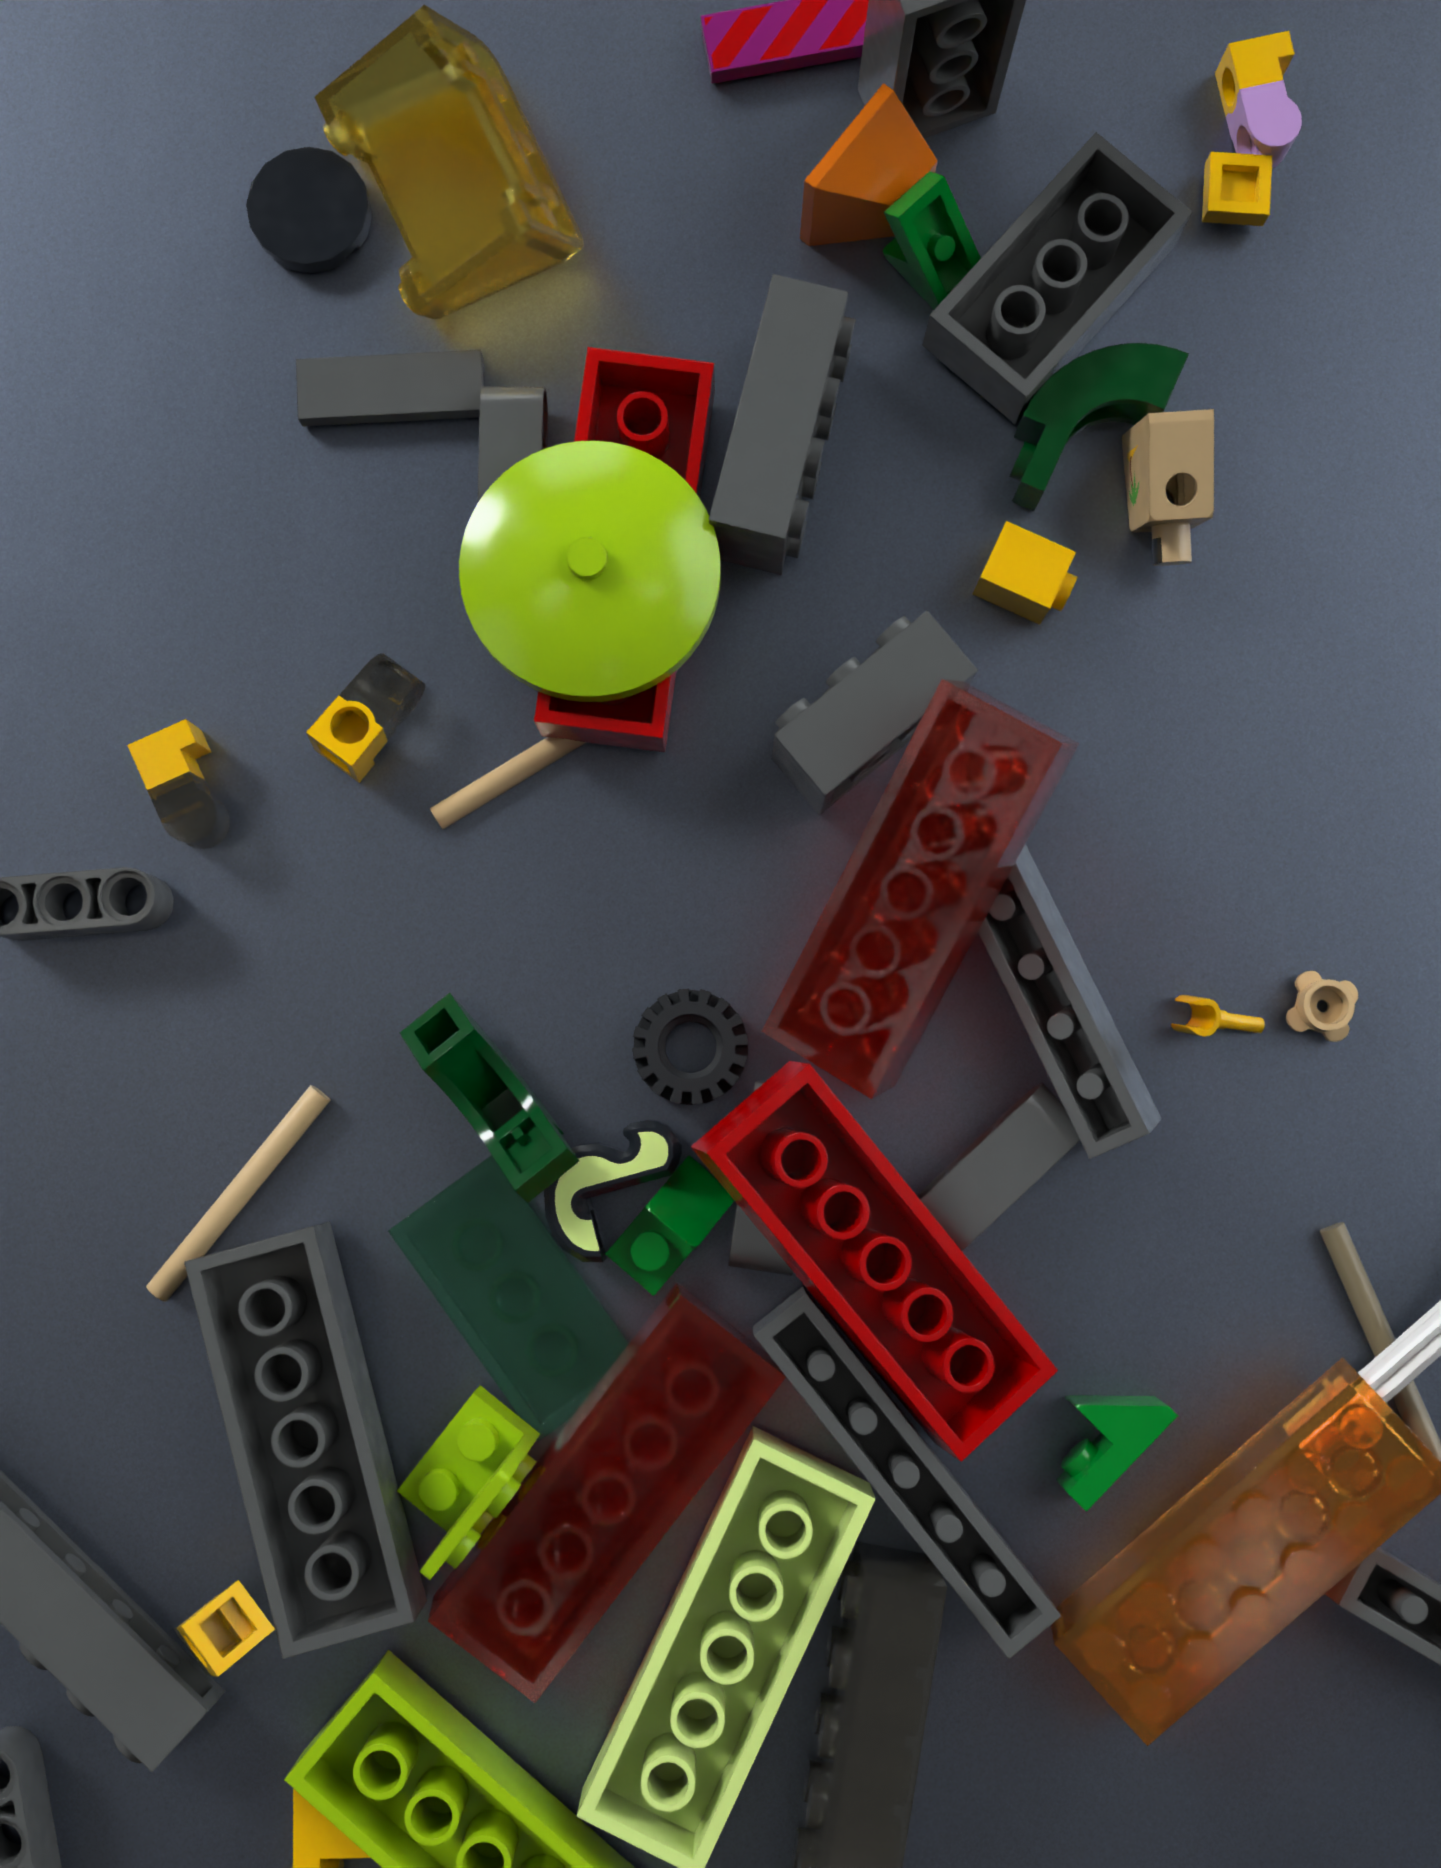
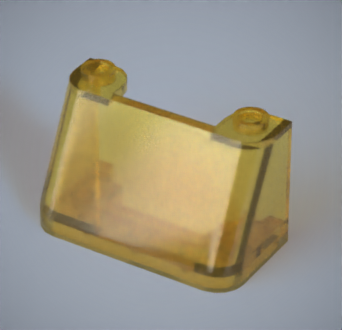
(451, 164)

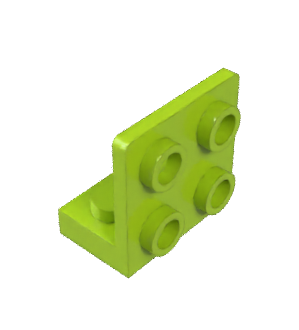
(470, 1474)

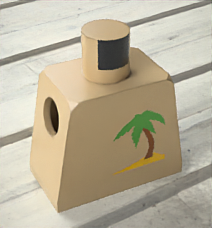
(1172, 456)

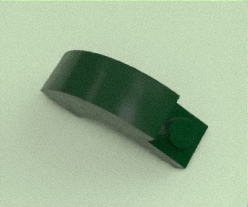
(1096, 388)
(490, 1096)

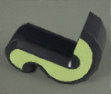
(601, 1169)

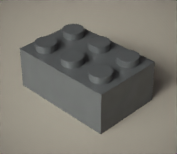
(866, 710)

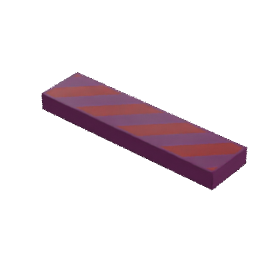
(782, 36)

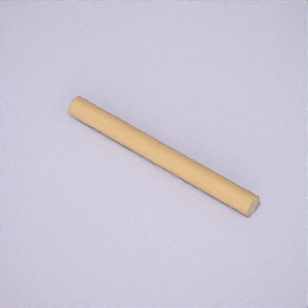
(501, 779)
(239, 1192)

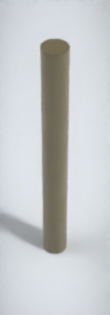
(1377, 1328)

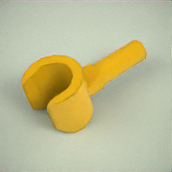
(1208, 1018)

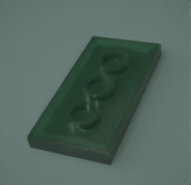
(512, 1295)

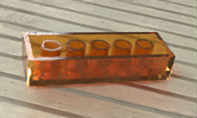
(1246, 1551)

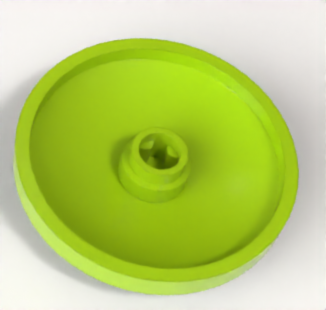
(590, 571)

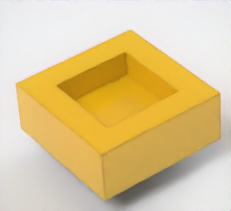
(1237, 188)

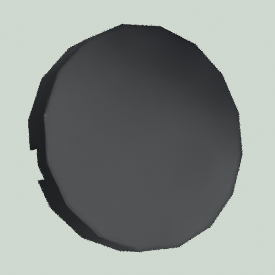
(309, 209)

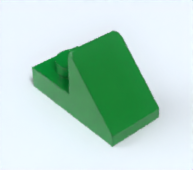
(930, 239)
(671, 1225)
(1126, 1431)

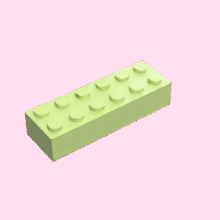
(725, 1651)

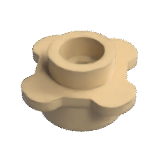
(1340, 1001)

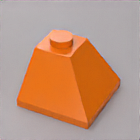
(864, 174)

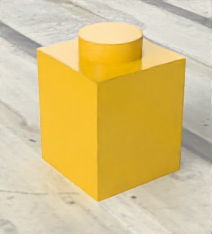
(1026, 574)

